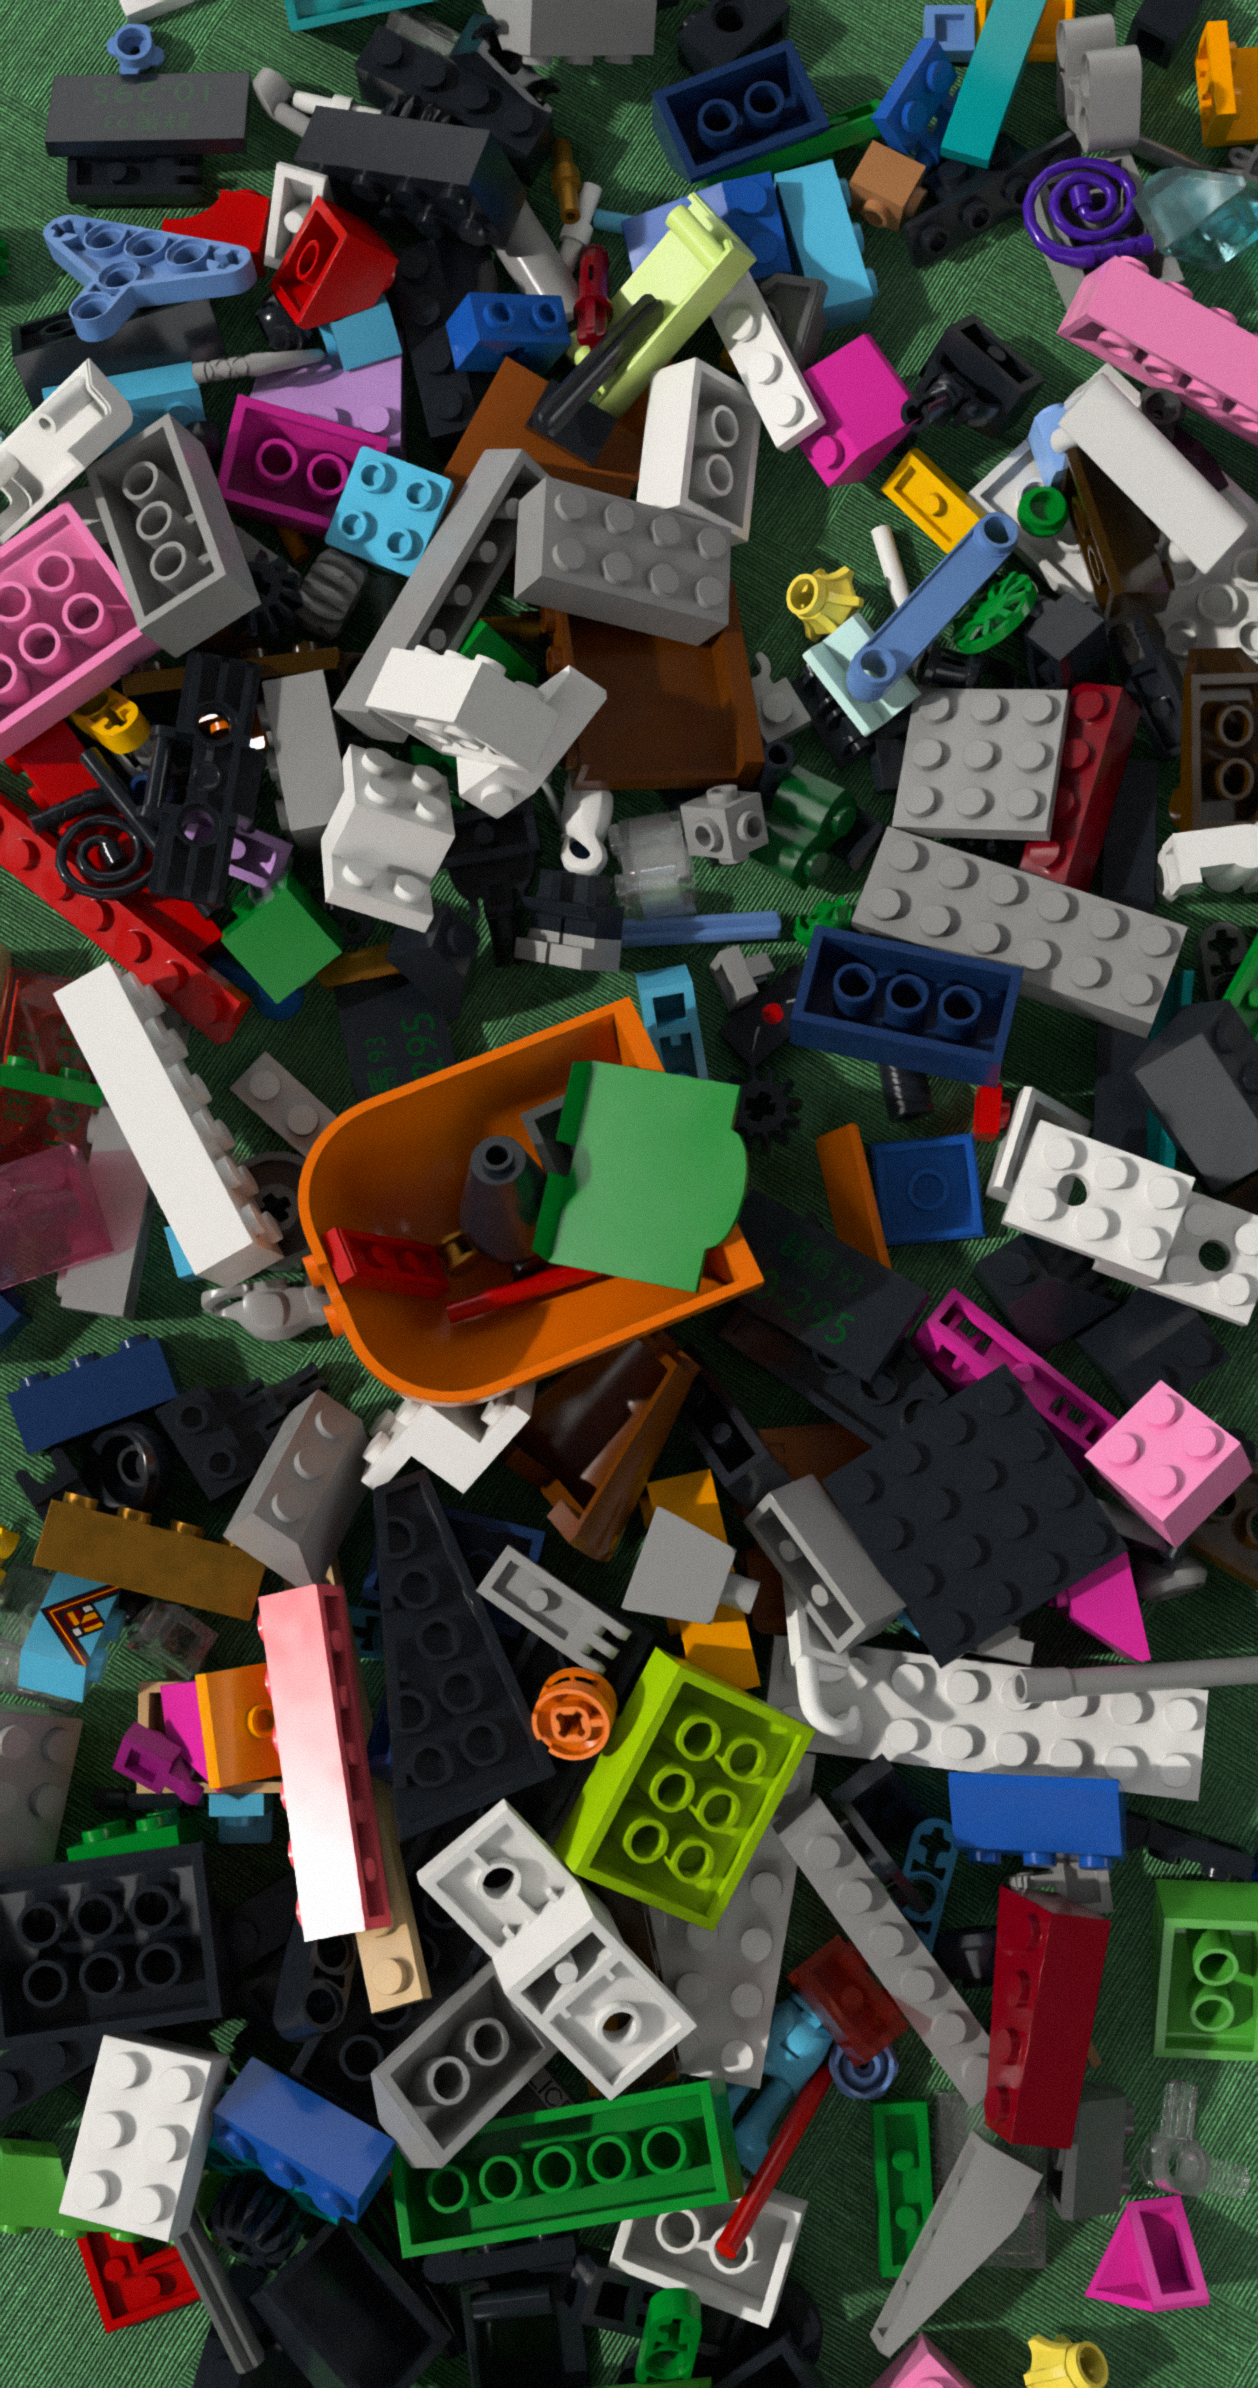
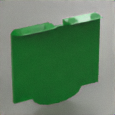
(649, 1175)

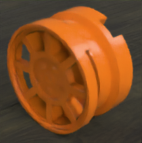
(575, 1715)

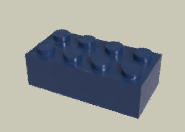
(905, 1006)

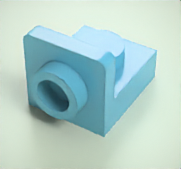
(243, 1817)

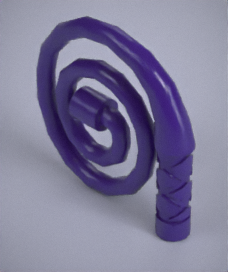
(1081, 200)

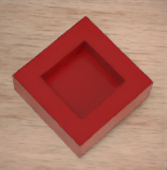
(990, 1113)

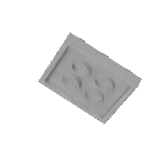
(982, 763)

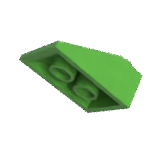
(1205, 1970)

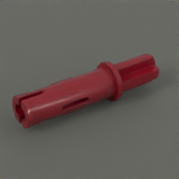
(593, 308)

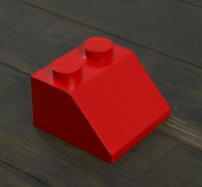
(333, 267)

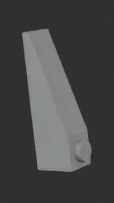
(969, 2221)

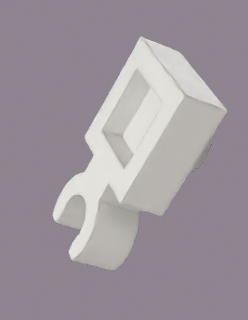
(777, 704)

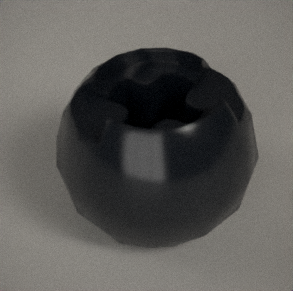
(279, 327)

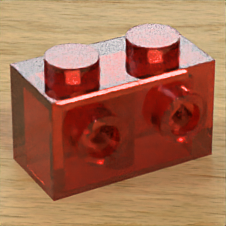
(848, 2000)

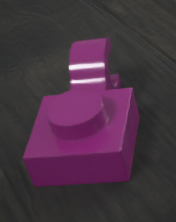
(156, 1764)

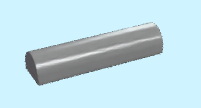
(537, 264)

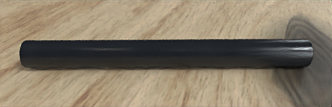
(127, 805)

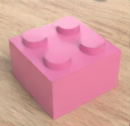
(1168, 1463)

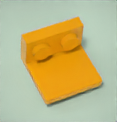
(1226, 88)

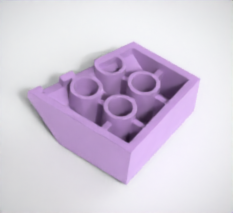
(361, 398)

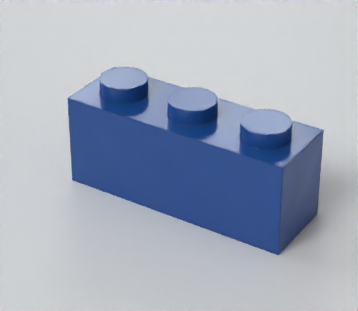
(303, 2140)

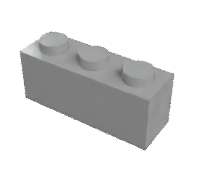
(824, 1563)

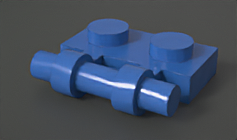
(914, 99)

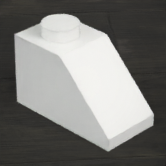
(291, 201)

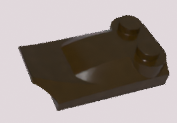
(1218, 741)

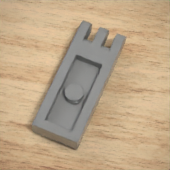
(551, 1609)

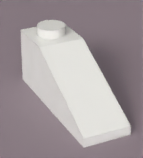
(500, 788)

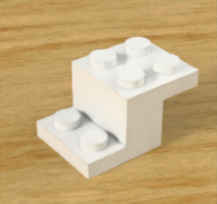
(387, 838)
(448, 1441)

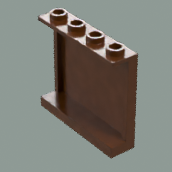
(670, 709)

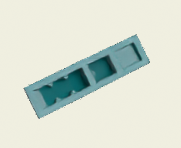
(992, 80)

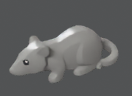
(270, 1307)

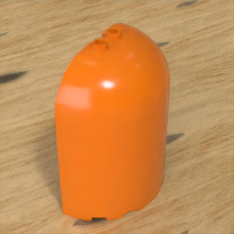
(401, 1173)

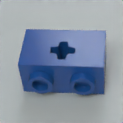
(510, 325)

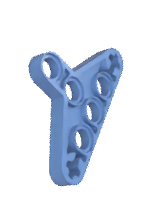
(148, 265)

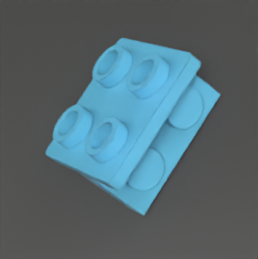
(388, 512)

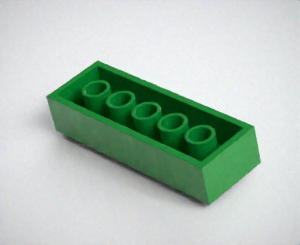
(573, 2170)

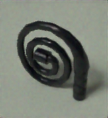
(78, 805)

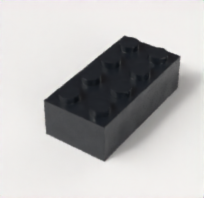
(415, 174)

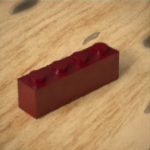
(1091, 770)

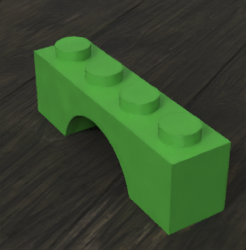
(34, 2187)

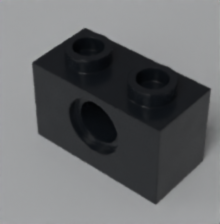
(706, 45)

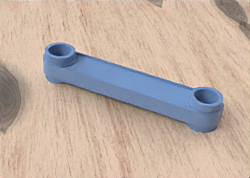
(932, 607)

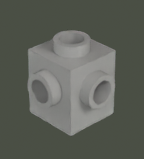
(724, 824)

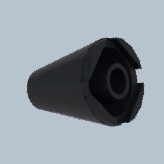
(502, 1201)

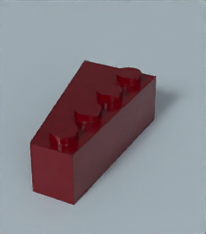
(1041, 2014)

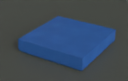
(928, 1190)

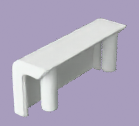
(59, 443)
(1149, 473)

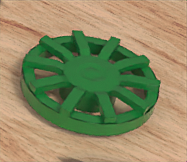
(994, 613)

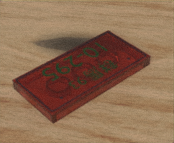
(38, 1031)

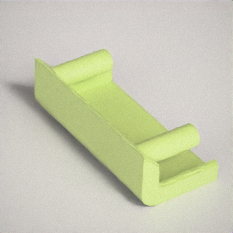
(691, 275)

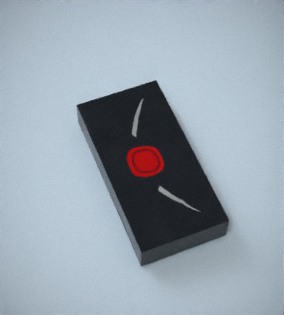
(765, 1021)

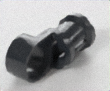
(961, 669)

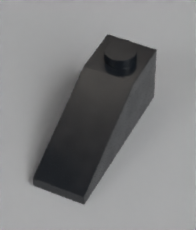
(620, 2304)

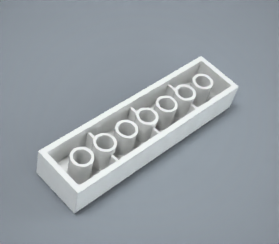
(974, 1724)

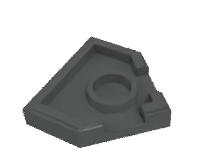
(797, 309)

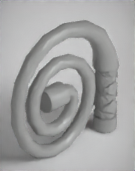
(254, 364)

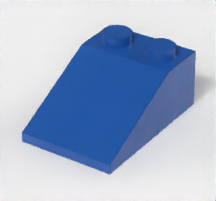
(743, 204)

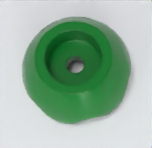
(826, 914)

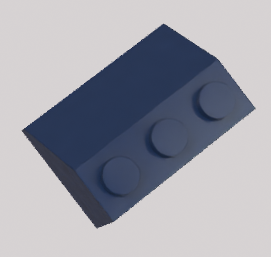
(737, 113)

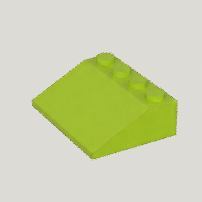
(682, 1791)

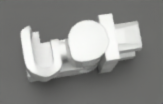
(1219, 855)

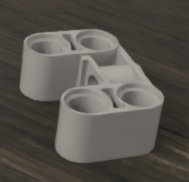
(1098, 83)

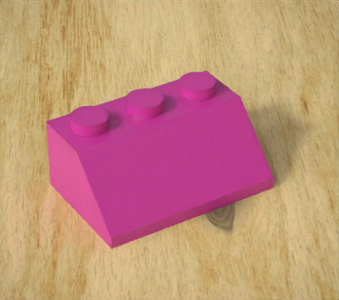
(288, 465)

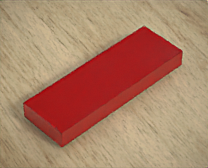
(385, 1263)

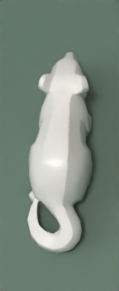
(585, 820)

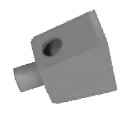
(686, 1573)

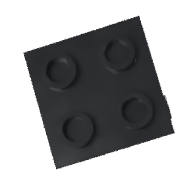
(834, 726)

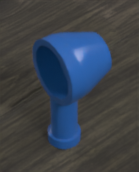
(265, 1005)

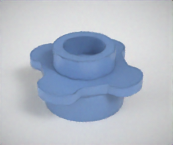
(132, 38)

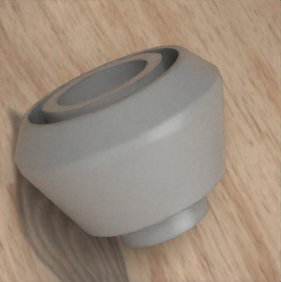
(1160, 1584)

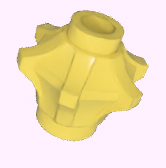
(823, 600)
(1065, 2364)

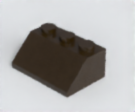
(1114, 543)

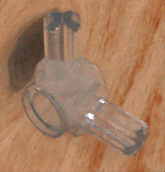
(1195, 2169)

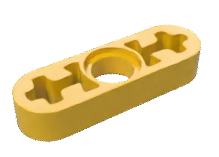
(104, 723)

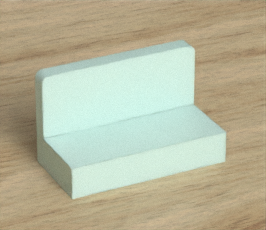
(830, 663)

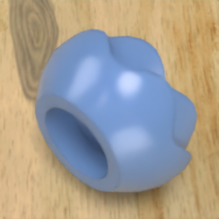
(863, 2082)

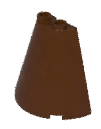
(600, 1437)

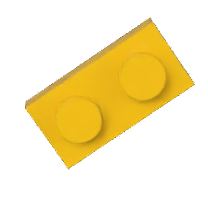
(932, 500)

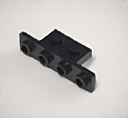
(976, 198)

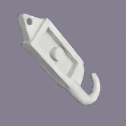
(816, 1667)

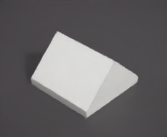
(1025, 1113)

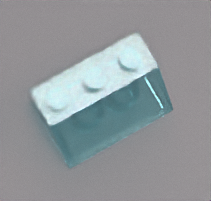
(1200, 215)

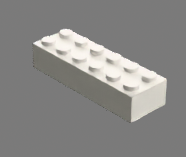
(170, 1125)

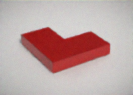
(132, 2283)

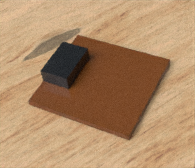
(585, 452)

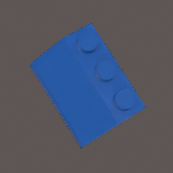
(1038, 1819)

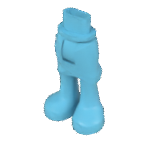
(792, 2056)

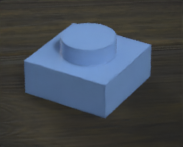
(953, 29)

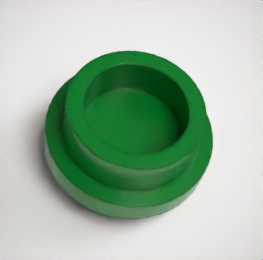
(1042, 512)

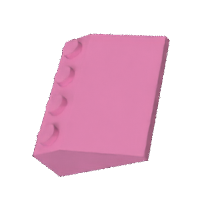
(61, 626)

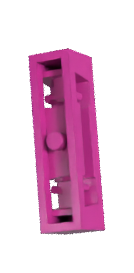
(962, 1362)

